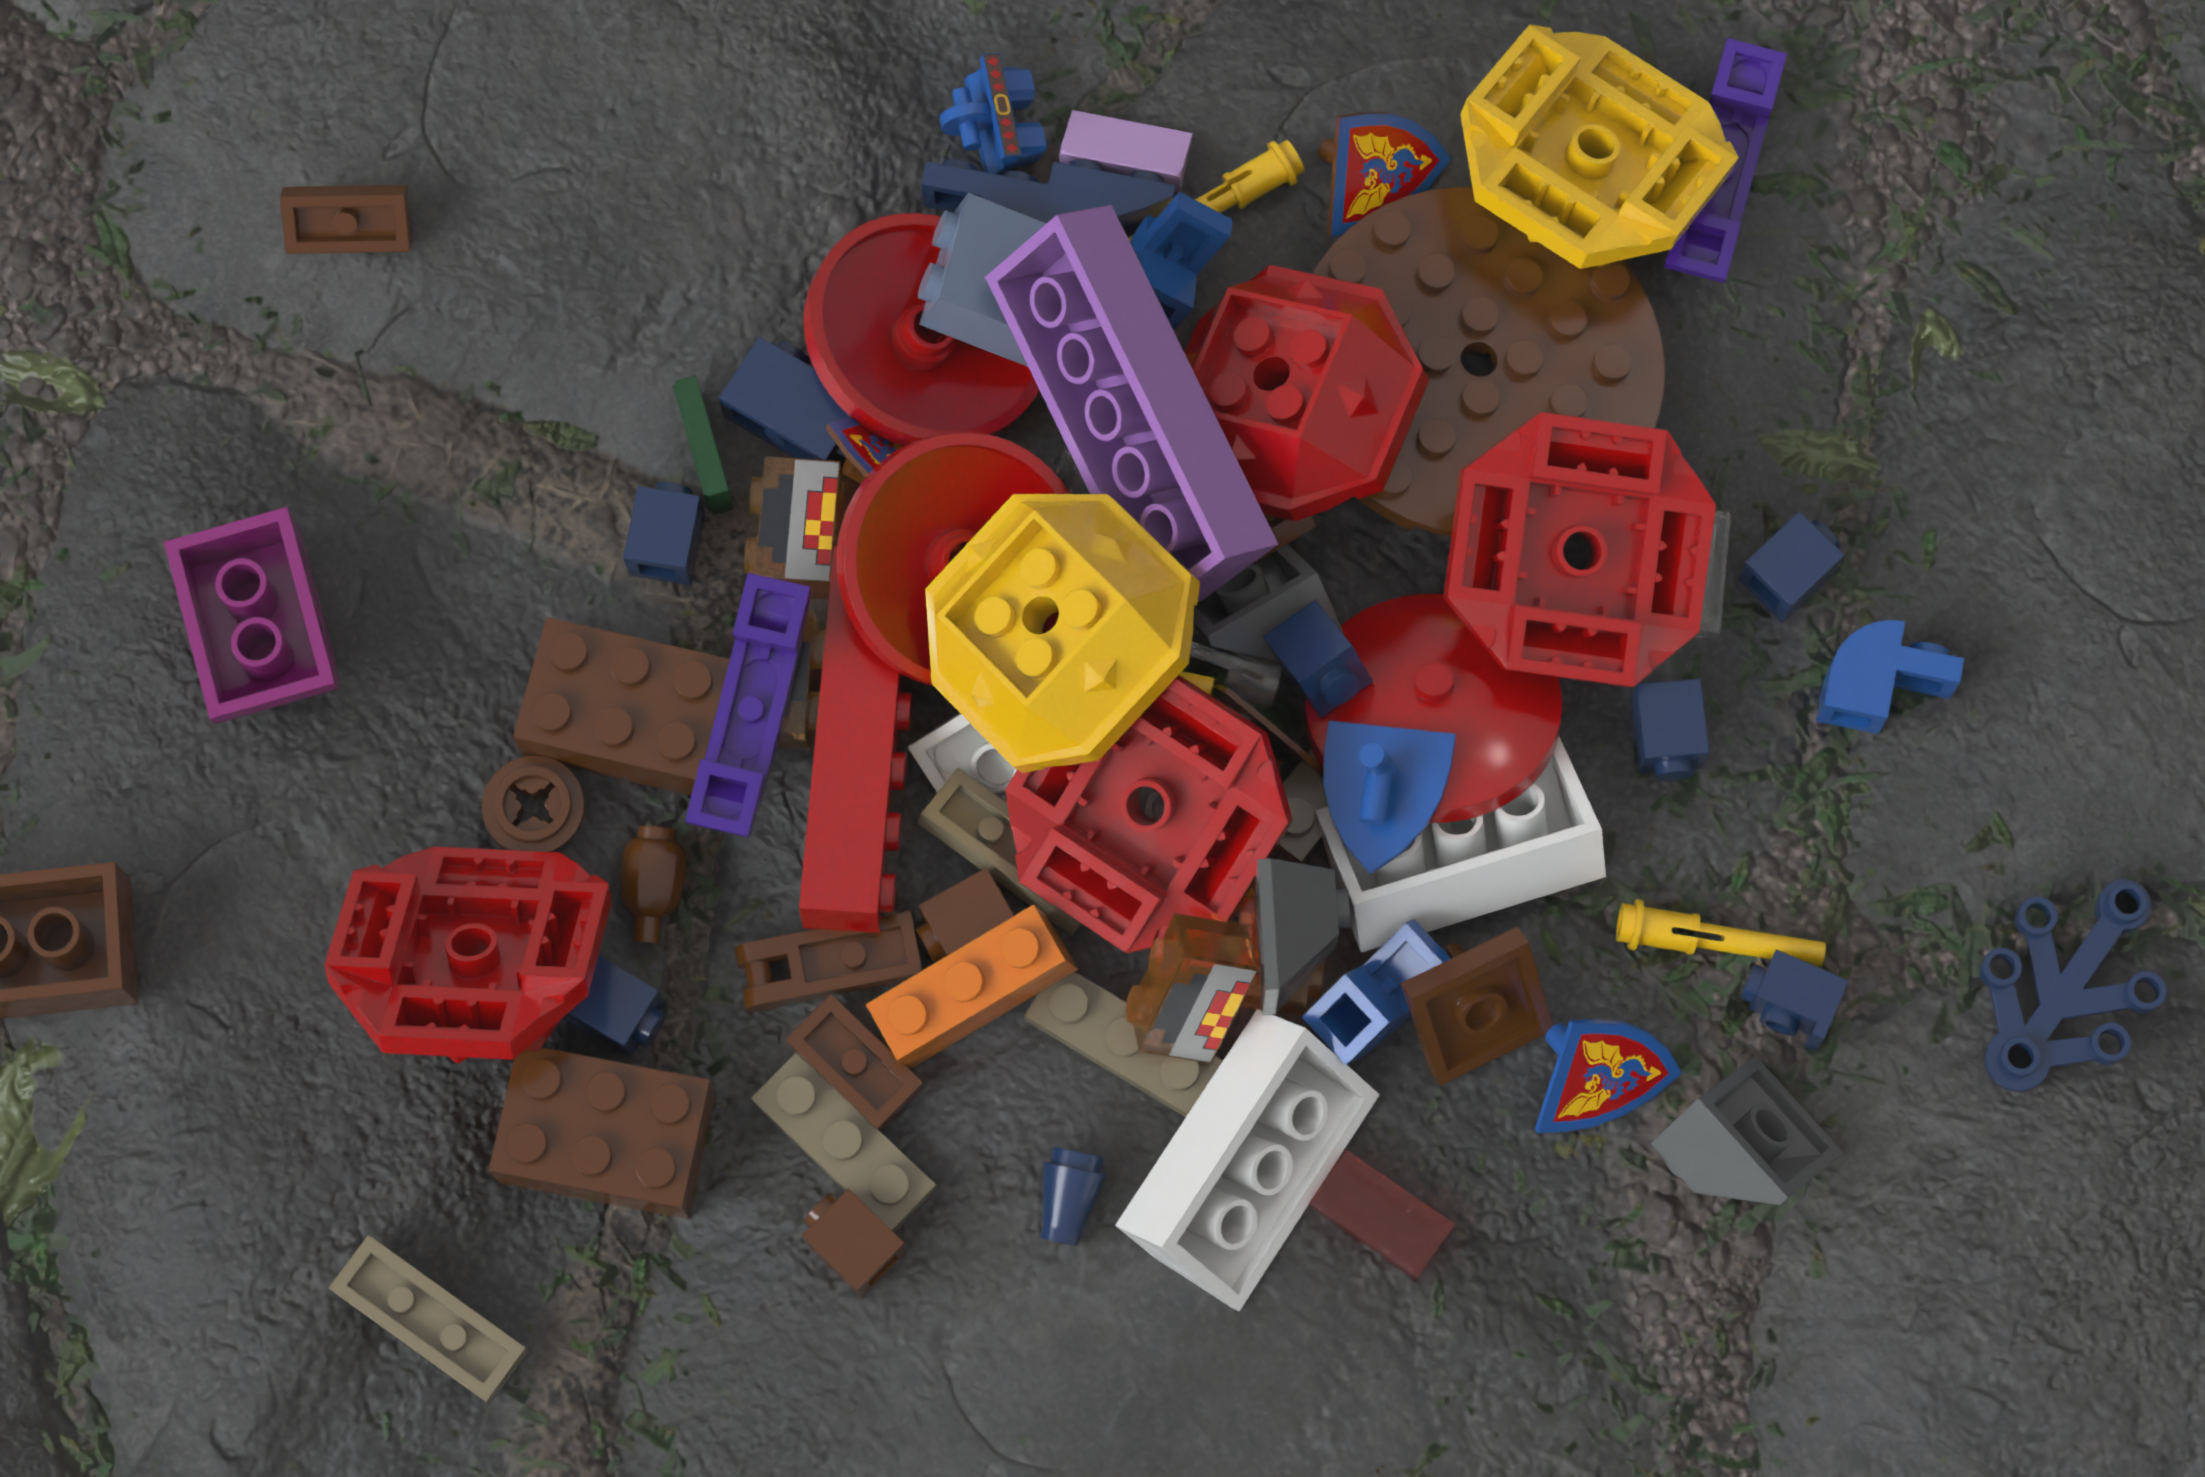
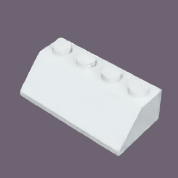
(1477, 864)
(1248, 1158)

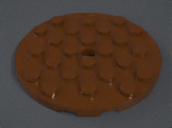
(1476, 283)

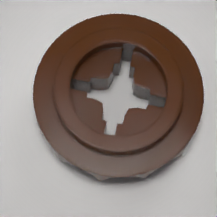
(533, 777)

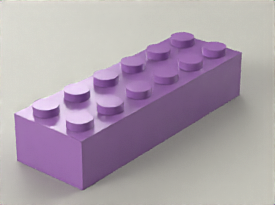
(1128, 393)

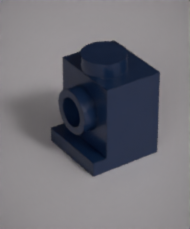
(1794, 997)

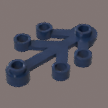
(2063, 994)

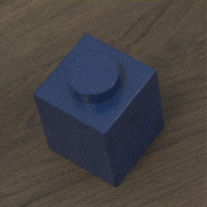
(664, 533)
(1792, 565)
(1318, 659)
(1669, 728)
(619, 1009)

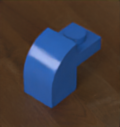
(1176, 250)
(1874, 662)
(1370, 1000)

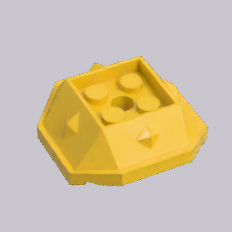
(1591, 148)
(1104, 662)

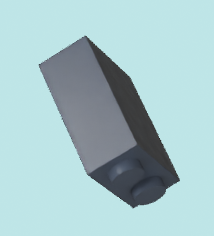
(956, 288)

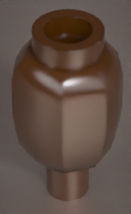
(652, 879)

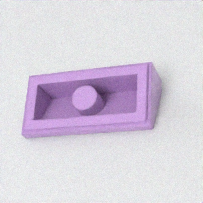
(1126, 146)

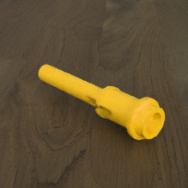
(1255, 178)
(1654, 927)

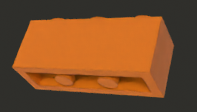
(972, 986)

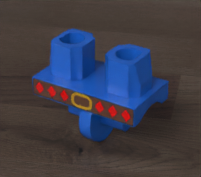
(986, 119)

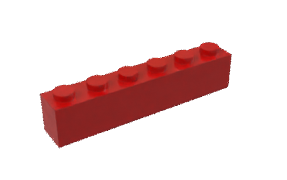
(853, 782)

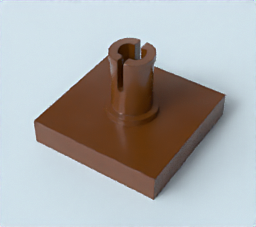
(1477, 1005)

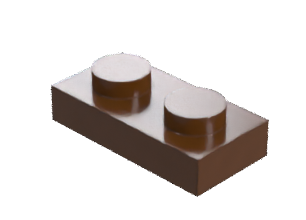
(346, 219)
(854, 1062)

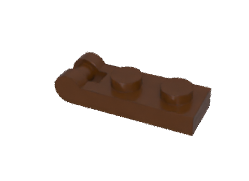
(828, 962)

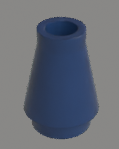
(1069, 1193)

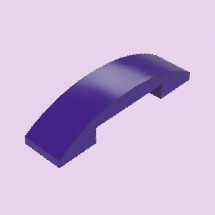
(1743, 104)
(750, 706)

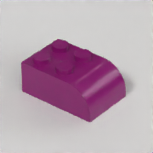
(252, 615)

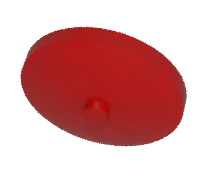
(885, 365)
(912, 523)
(1442, 679)

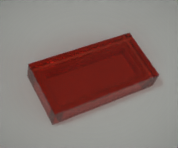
(1381, 1215)

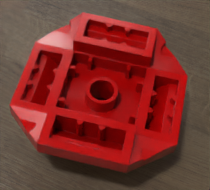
(1344, 394)
(1645, 534)
(1127, 874)
(467, 949)

